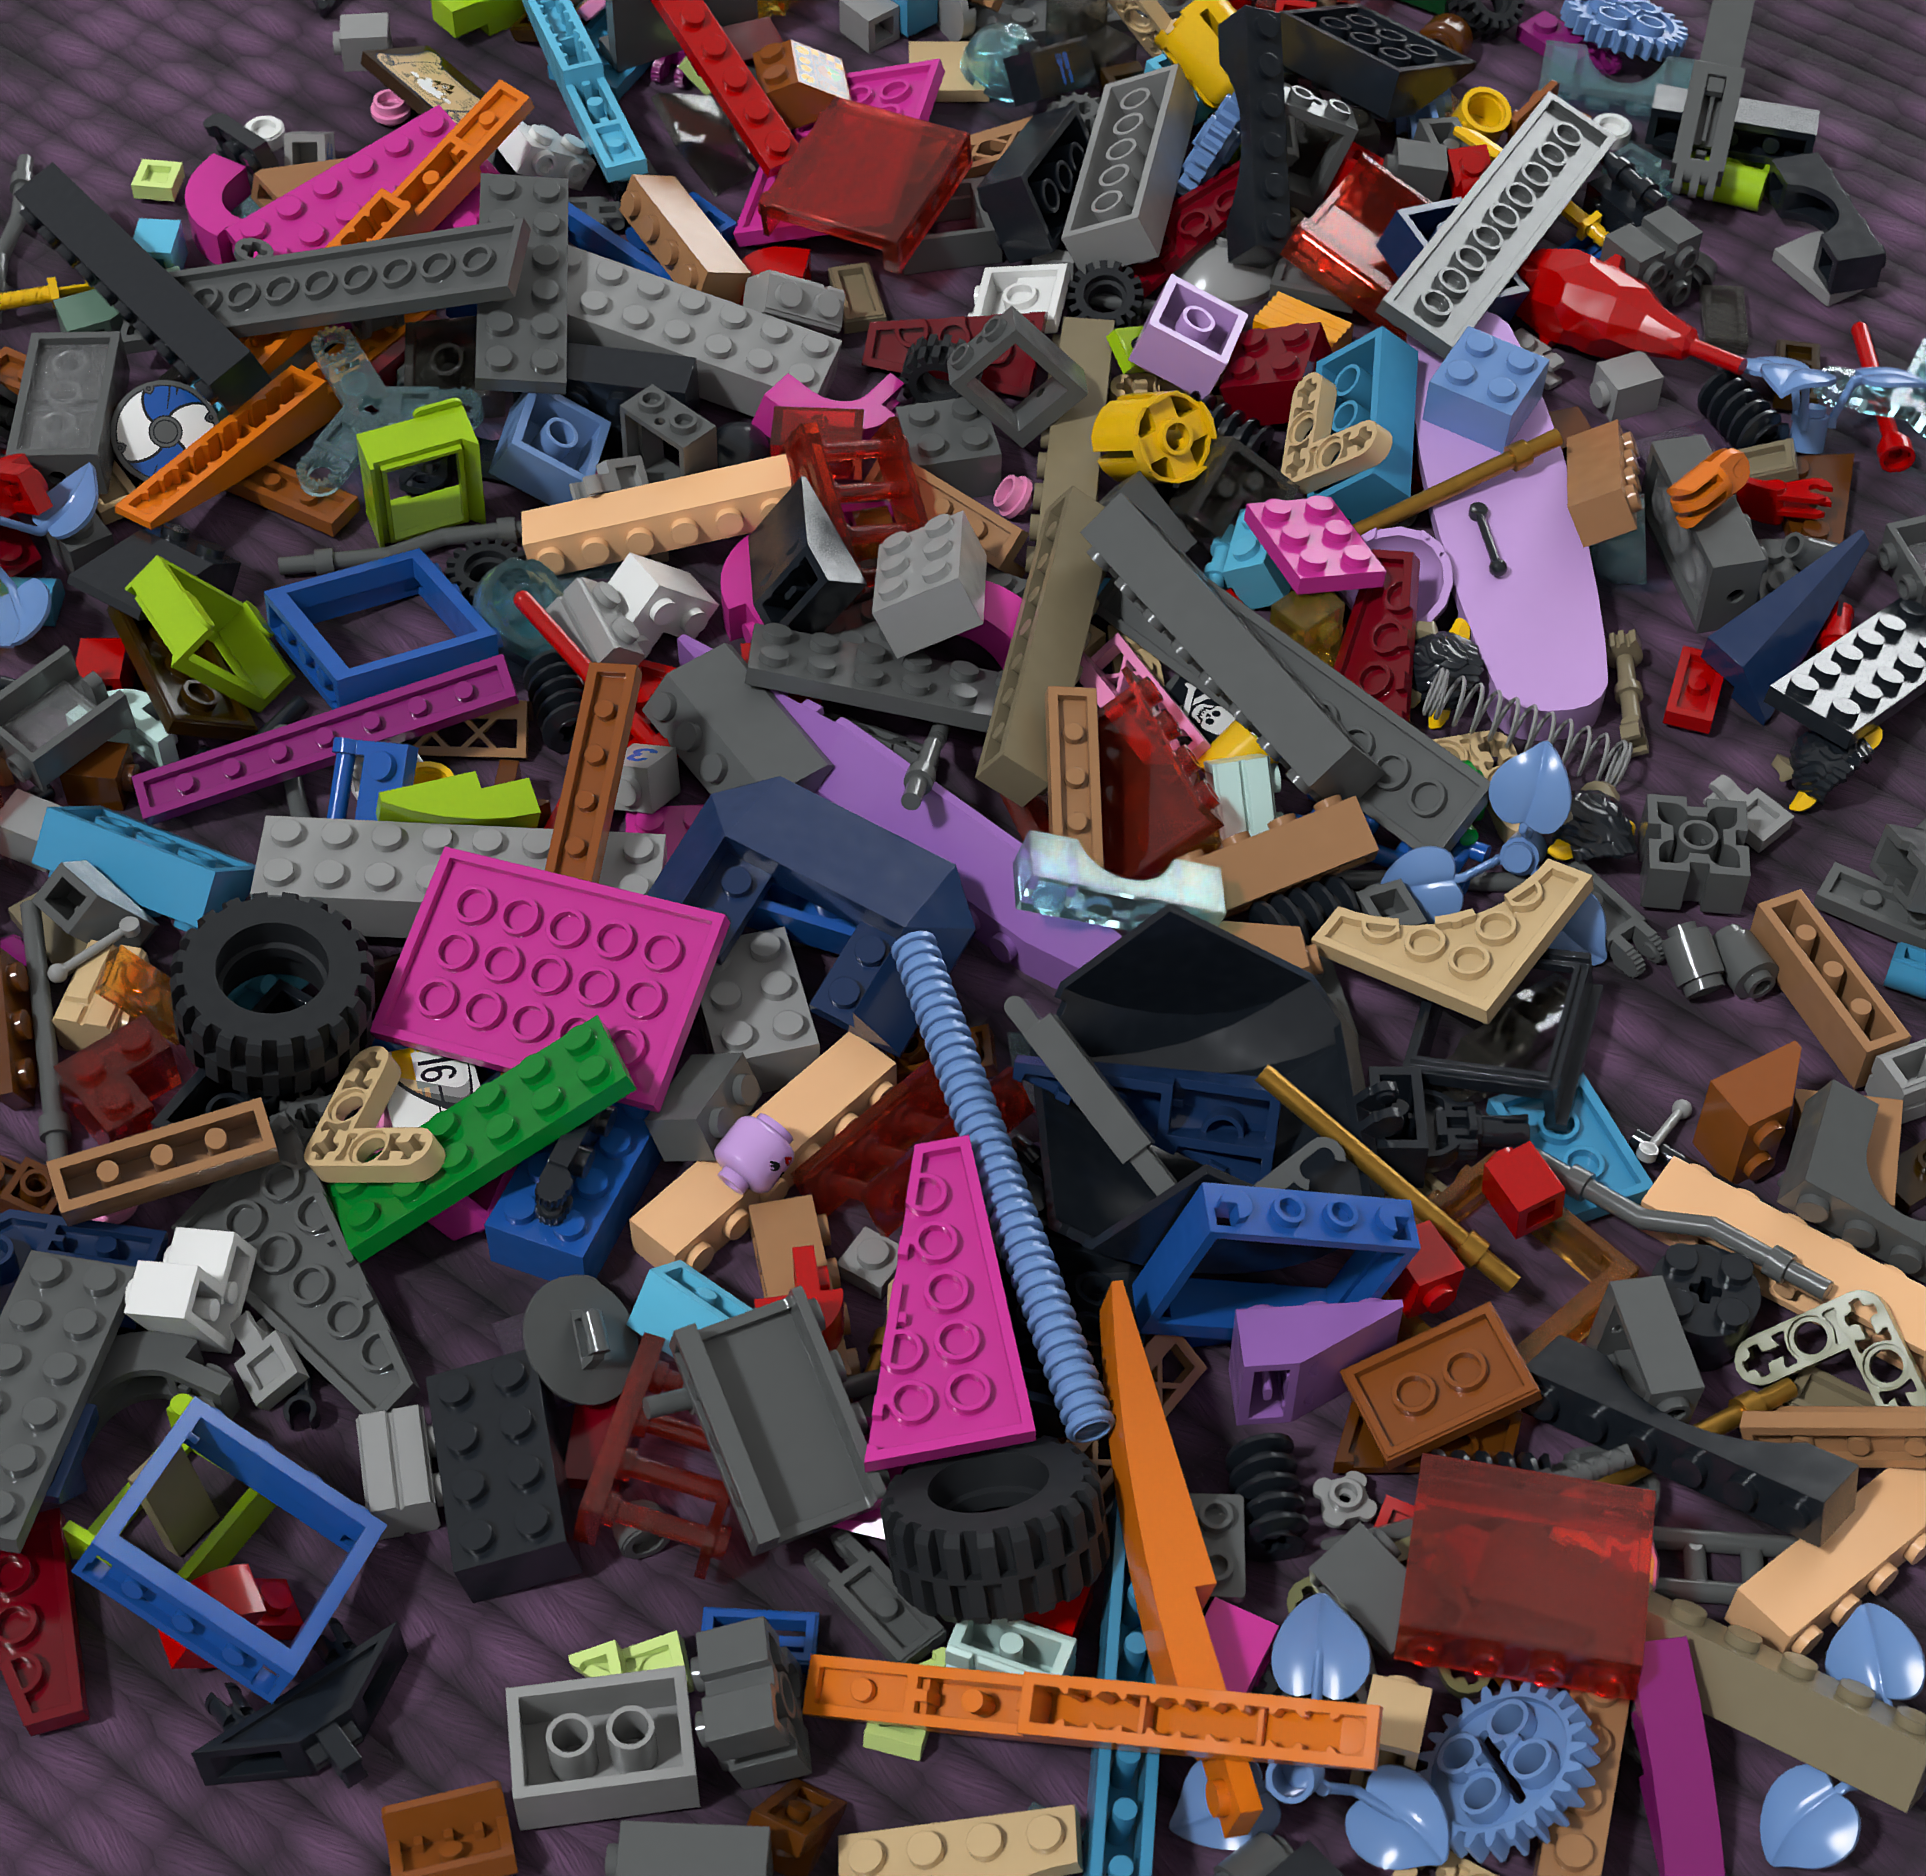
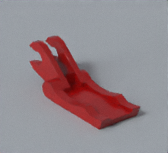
(1773, 499)

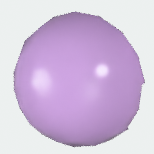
(1435, 568)

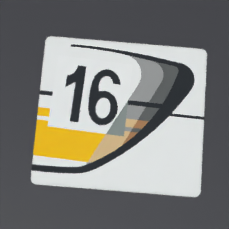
(428, 1086)

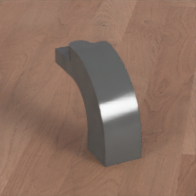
(158, 1367)

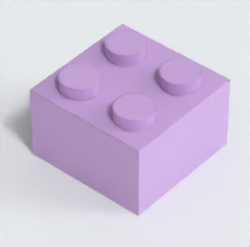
(1188, 337)

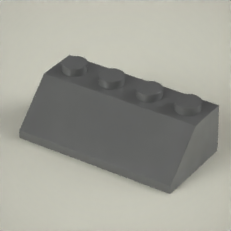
(732, 729)

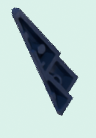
(1781, 627)
(1188, 1112)

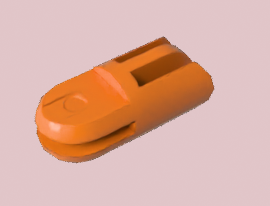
(1708, 485)

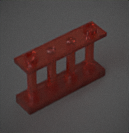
(809, 458)
(881, 1140)
(621, 1462)

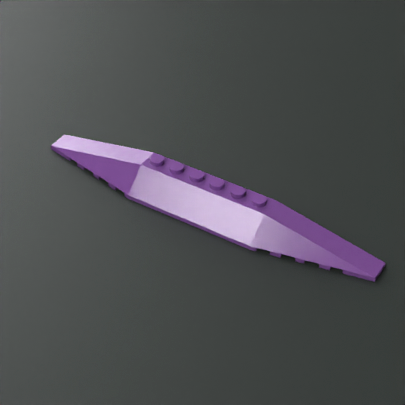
(871, 784)

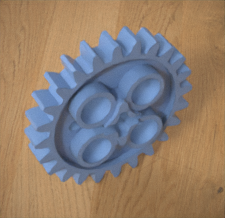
(1626, 27)
(1212, 146)
(1541, 1742)

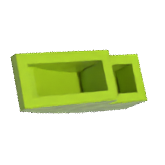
(467, 15)
(462, 802)

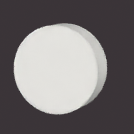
(1616, 125)
(268, 128)

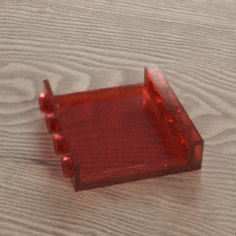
(869, 179)
(1342, 237)
(1148, 787)
(1527, 1577)

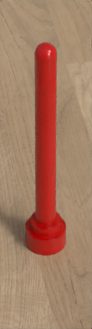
(1894, 448)
(576, 658)

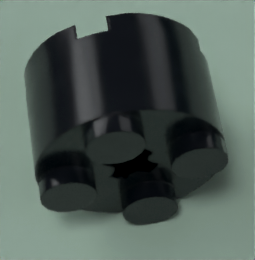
(1713, 1299)

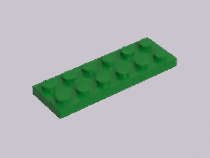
(490, 1135)

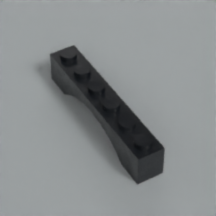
(1261, 204)
(1777, 1483)

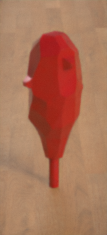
(1607, 311)

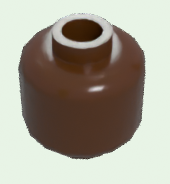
(1450, 31)

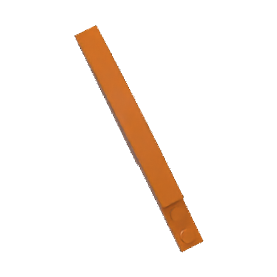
(420, 199)
(249, 438)
(1165, 1546)
(1096, 1713)

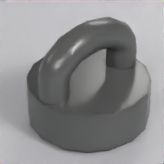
(635, 1542)

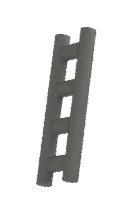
(1697, 1543)

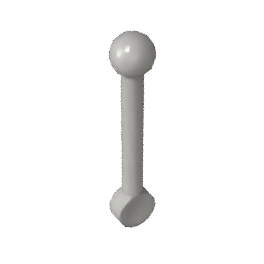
(128, 927)
(1648, 1151)

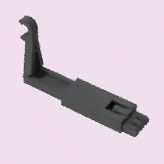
(1712, 99)
(1110, 1113)

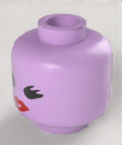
(754, 1154)

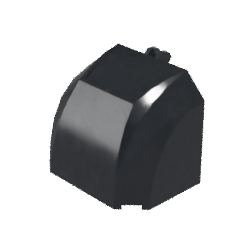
(1207, 1003)

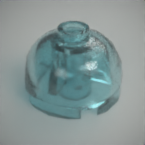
(985, 54)
(1624, 556)
(496, 606)

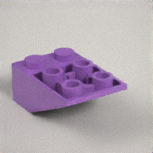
(1292, 1355)

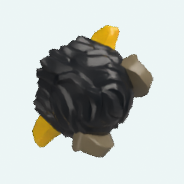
(1447, 650)
(1821, 765)
(1594, 826)

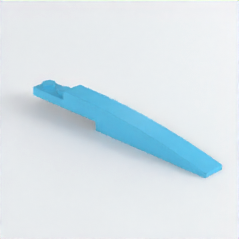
(585, 89)

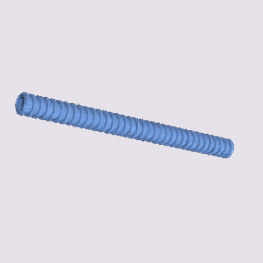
(1004, 1190)

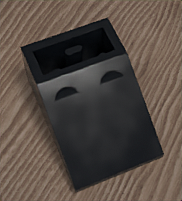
(801, 564)

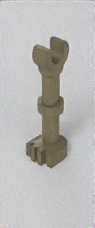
(1623, 655)

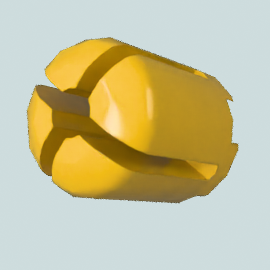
(1196, 49)
(1154, 433)

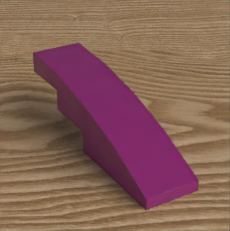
(1676, 1763)

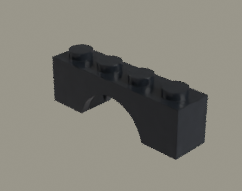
(1808, 192)

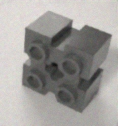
(1658, 253)
(1693, 854)
(751, 1703)

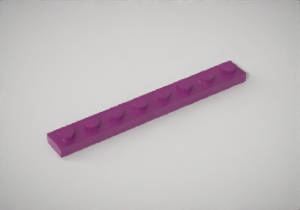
(309, 742)

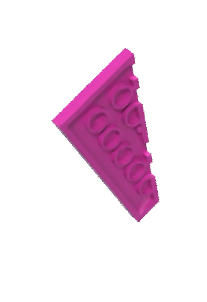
(949, 1342)

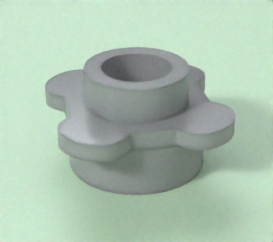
(1344, 1514)

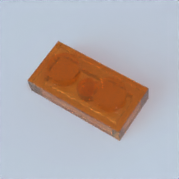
(138, 990)

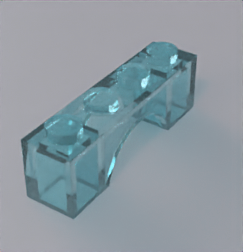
(1582, 81)
(1062, 881)

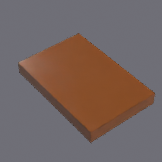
(1440, 1385)

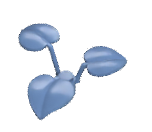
(1809, 419)
(73, 507)
(1525, 791)
(1804, 1814)
(1397, 1816)

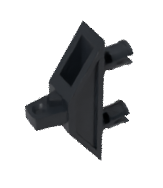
(312, 1722)

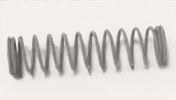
(1437, 700)

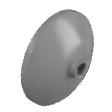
(1226, 281)

